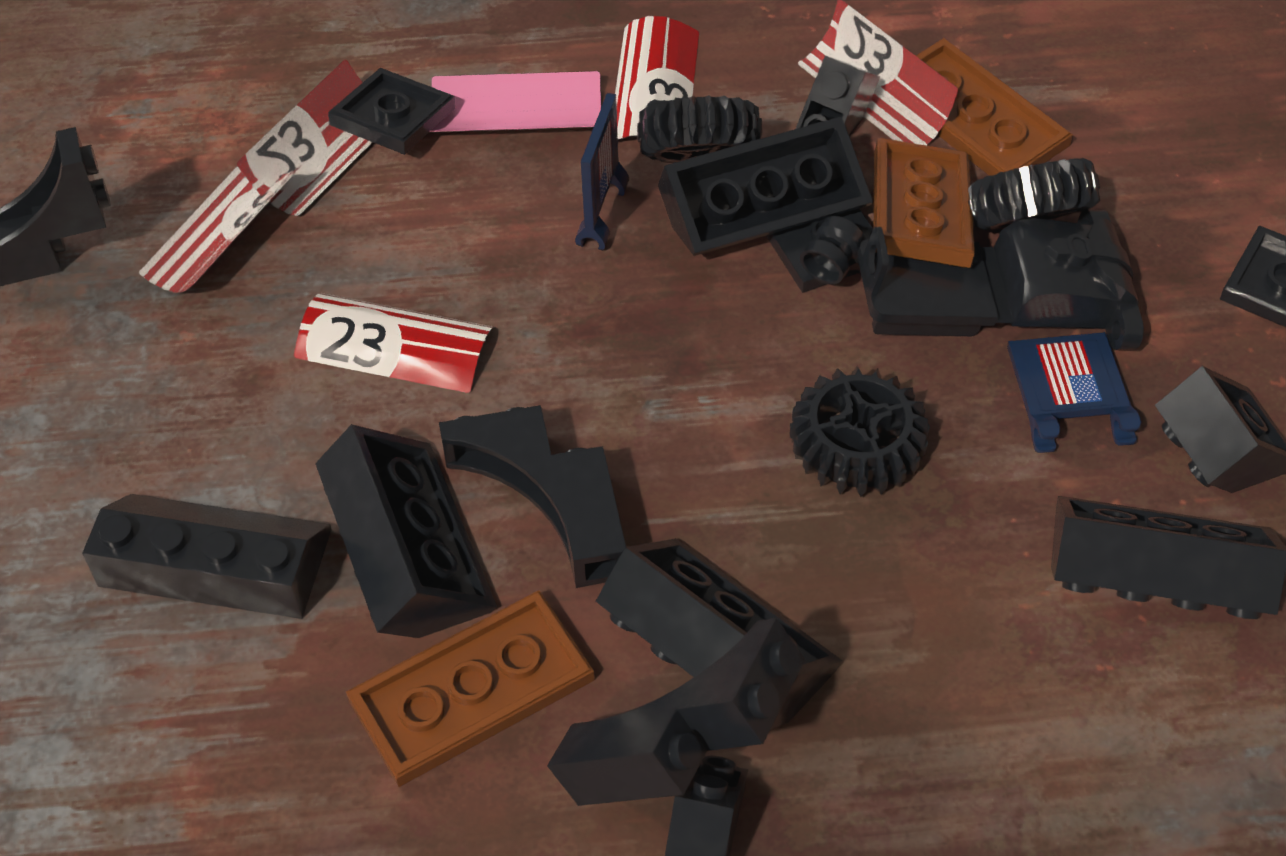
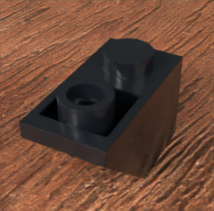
(839, 92)
(708, 811)

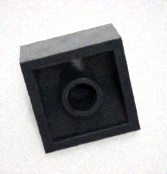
(1223, 432)

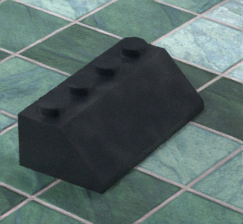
(763, 186)
(403, 533)
(206, 554)
(1168, 557)
(699, 613)

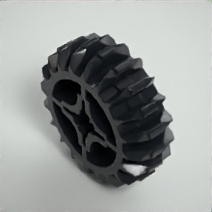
(696, 126)
(1034, 192)
(849, 444)

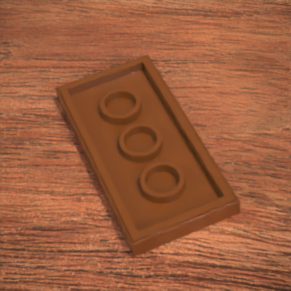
(990, 118)
(923, 202)
(469, 687)

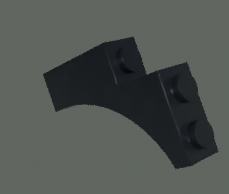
(55, 206)
(566, 487)
(664, 741)

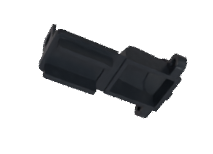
(1030, 278)

